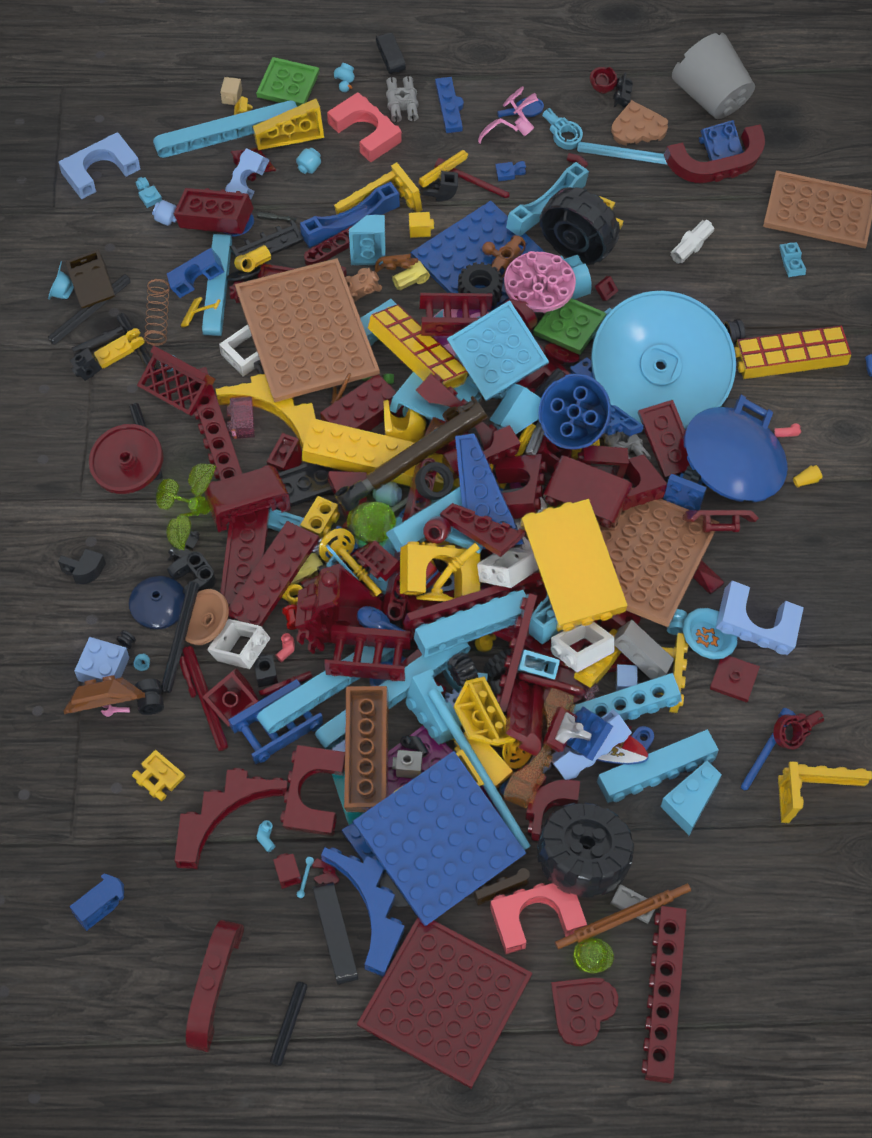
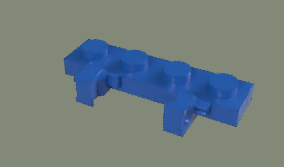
(622, 422)

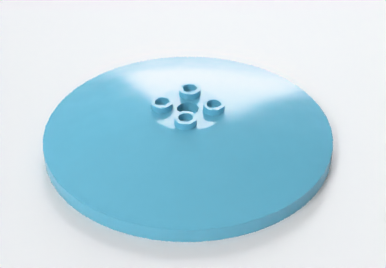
(670, 331)

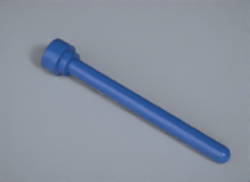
(763, 755)

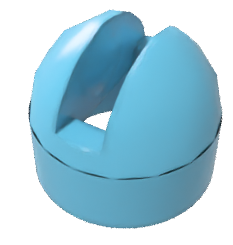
(138, 662)

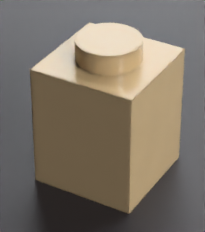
(231, 90)

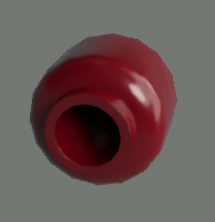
(437, 529)

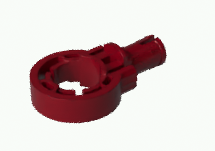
(801, 725)

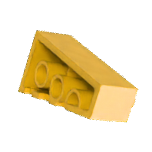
(290, 127)

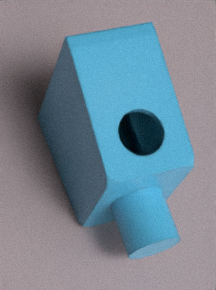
(536, 663)

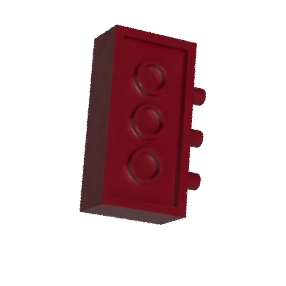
(213, 210)

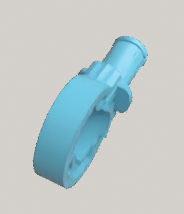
(561, 125)

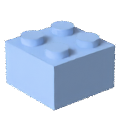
(101, 660)

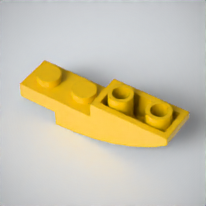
(596, 671)

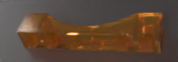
(522, 783)

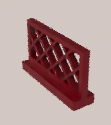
(185, 369)

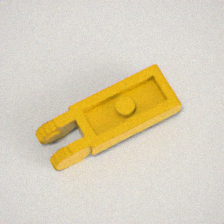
(119, 348)

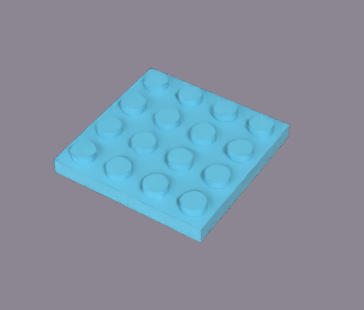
(497, 350)

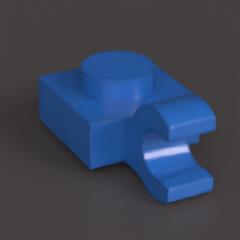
(507, 171)

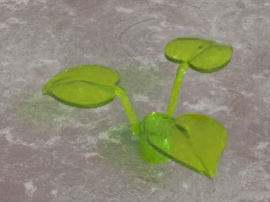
(179, 529)

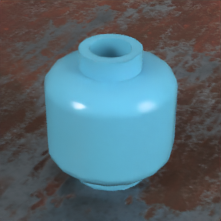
(308, 160)

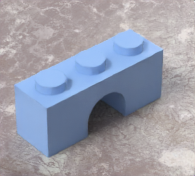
(249, 163)

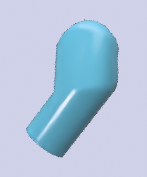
(263, 835)

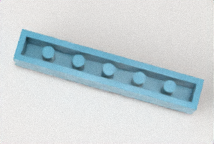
(413, 527)
(468, 624)
(661, 764)

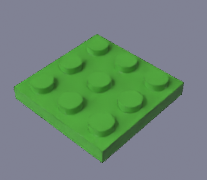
(287, 81)
(570, 325)

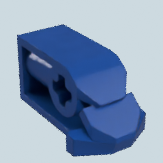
(98, 901)

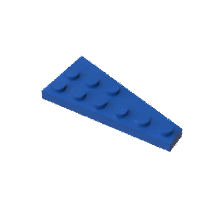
(478, 485)

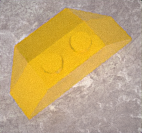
(481, 713)

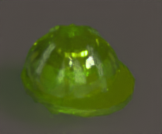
(593, 955)

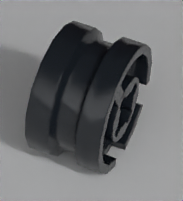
(735, 329)

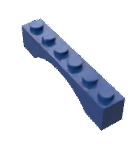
(377, 203)

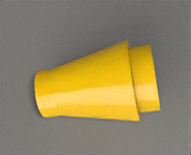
(808, 476)

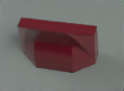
(286, 453)

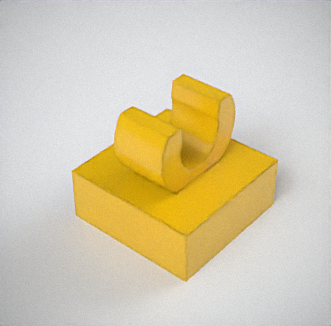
(242, 106)

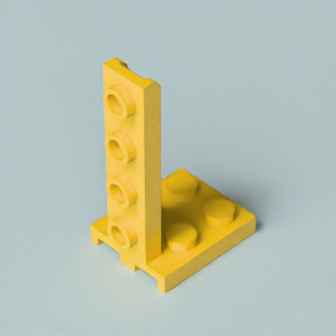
(398, 178)
(792, 779)

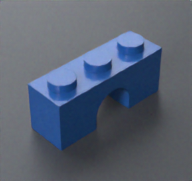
(183, 277)

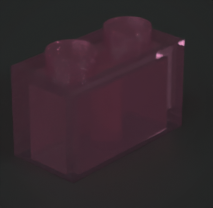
(241, 417)

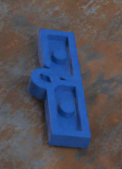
(449, 104)

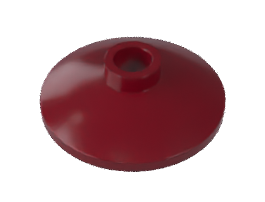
(561, 354)

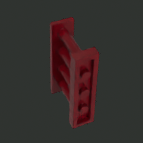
(450, 325)
(368, 637)

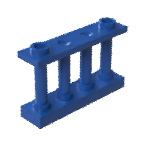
(242, 721)

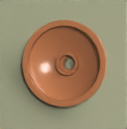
(208, 617)

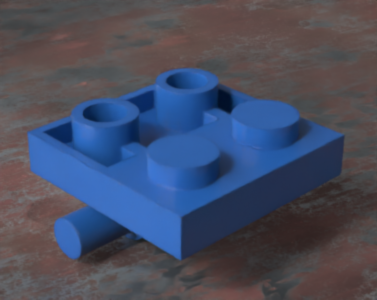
(721, 140)

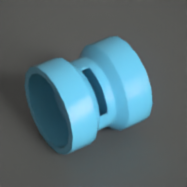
(676, 624)

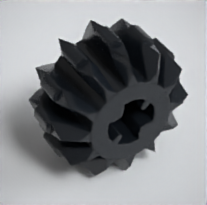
(462, 668)

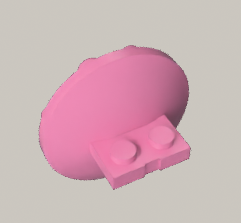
(540, 280)

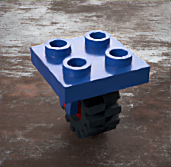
(685, 490)

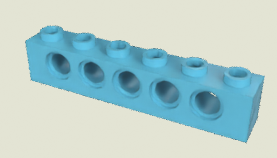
(628, 696)

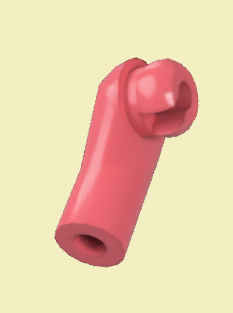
(792, 431)
(288, 647)

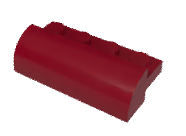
(526, 716)

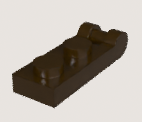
(502, 886)

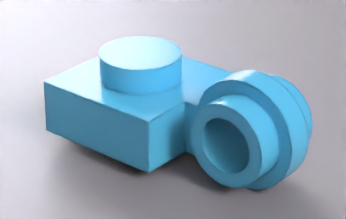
(149, 195)

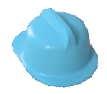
(62, 286)

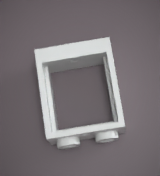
(228, 352)
(507, 569)
(233, 629)
(601, 646)

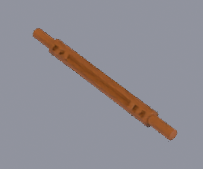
(622, 916)

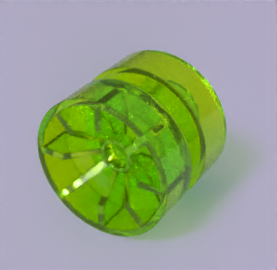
(371, 521)

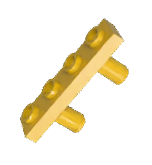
(679, 665)

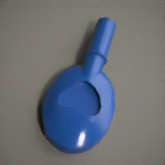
(529, 110)
(374, 618)

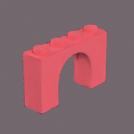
(361, 110)
(508, 908)

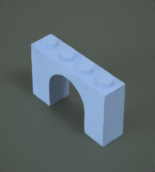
(110, 149)
(735, 621)

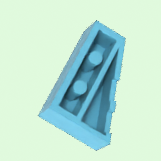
(543, 622)
(424, 708)

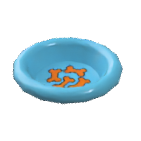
(704, 638)

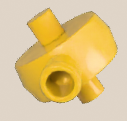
(485, 642)

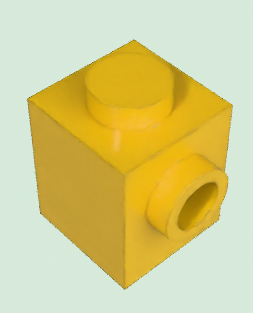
(420, 224)

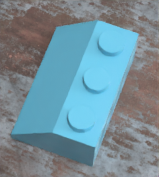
(367, 240)

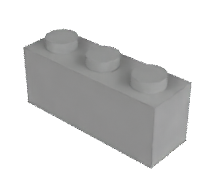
(642, 650)

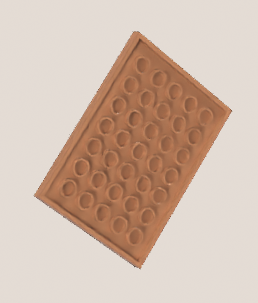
(306, 329)
(656, 556)

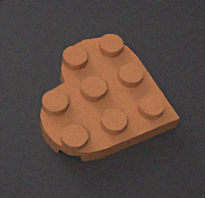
(638, 124)

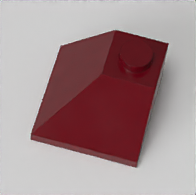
(231, 696)

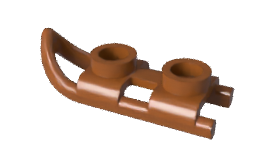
(394, 261)

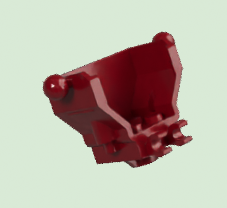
(329, 602)

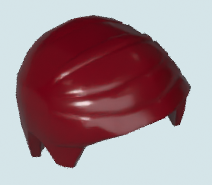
(603, 79)

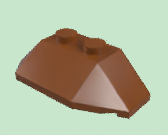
(102, 693)

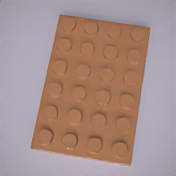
(820, 209)

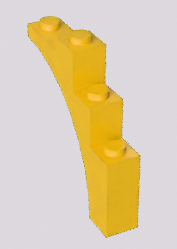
(296, 417)

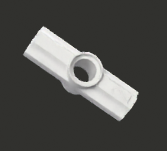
(692, 241)

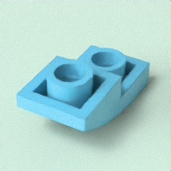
(792, 259)

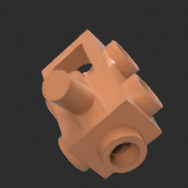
(363, 283)

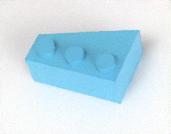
(690, 797)

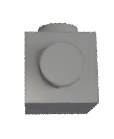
(407, 763)

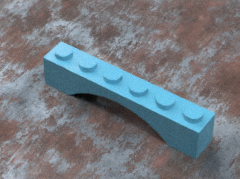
(528, 215)

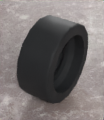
(445, 473)

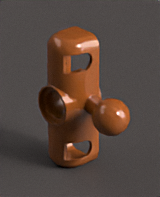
(510, 250)

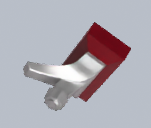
(563, 728)

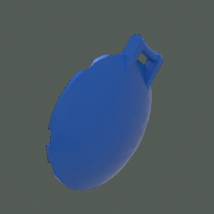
(736, 452)

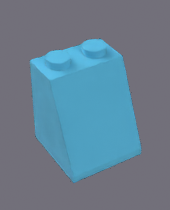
(517, 409)

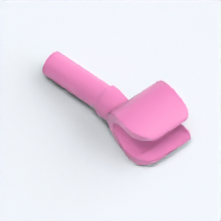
(111, 710)

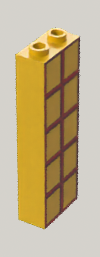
(792, 352)
(420, 353)

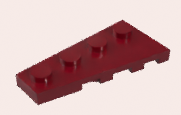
(481, 529)

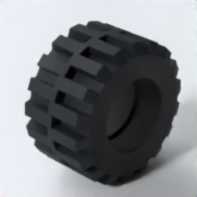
(481, 275)

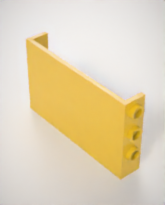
(574, 564)

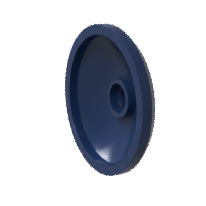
(160, 611)

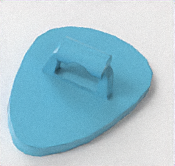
(335, 557)

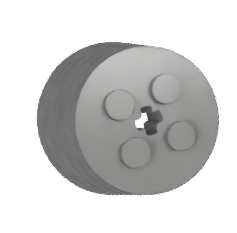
(714, 76)

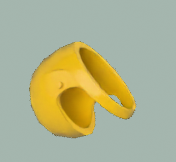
(408, 428)

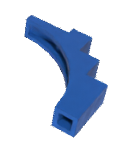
(379, 901)

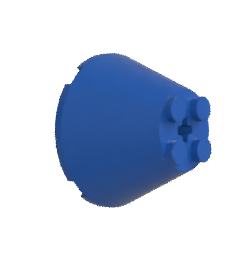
(574, 411)

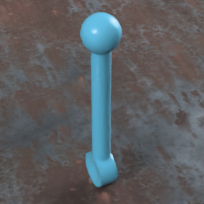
(309, 861)

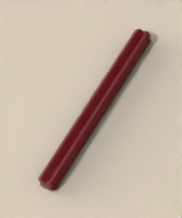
(202, 689)

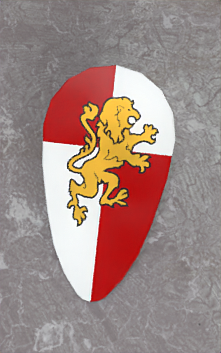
(626, 753)

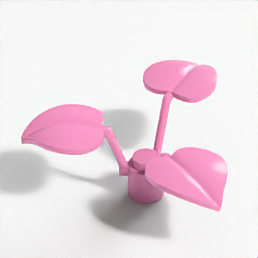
(522, 122)

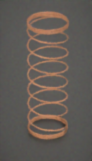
(153, 331)

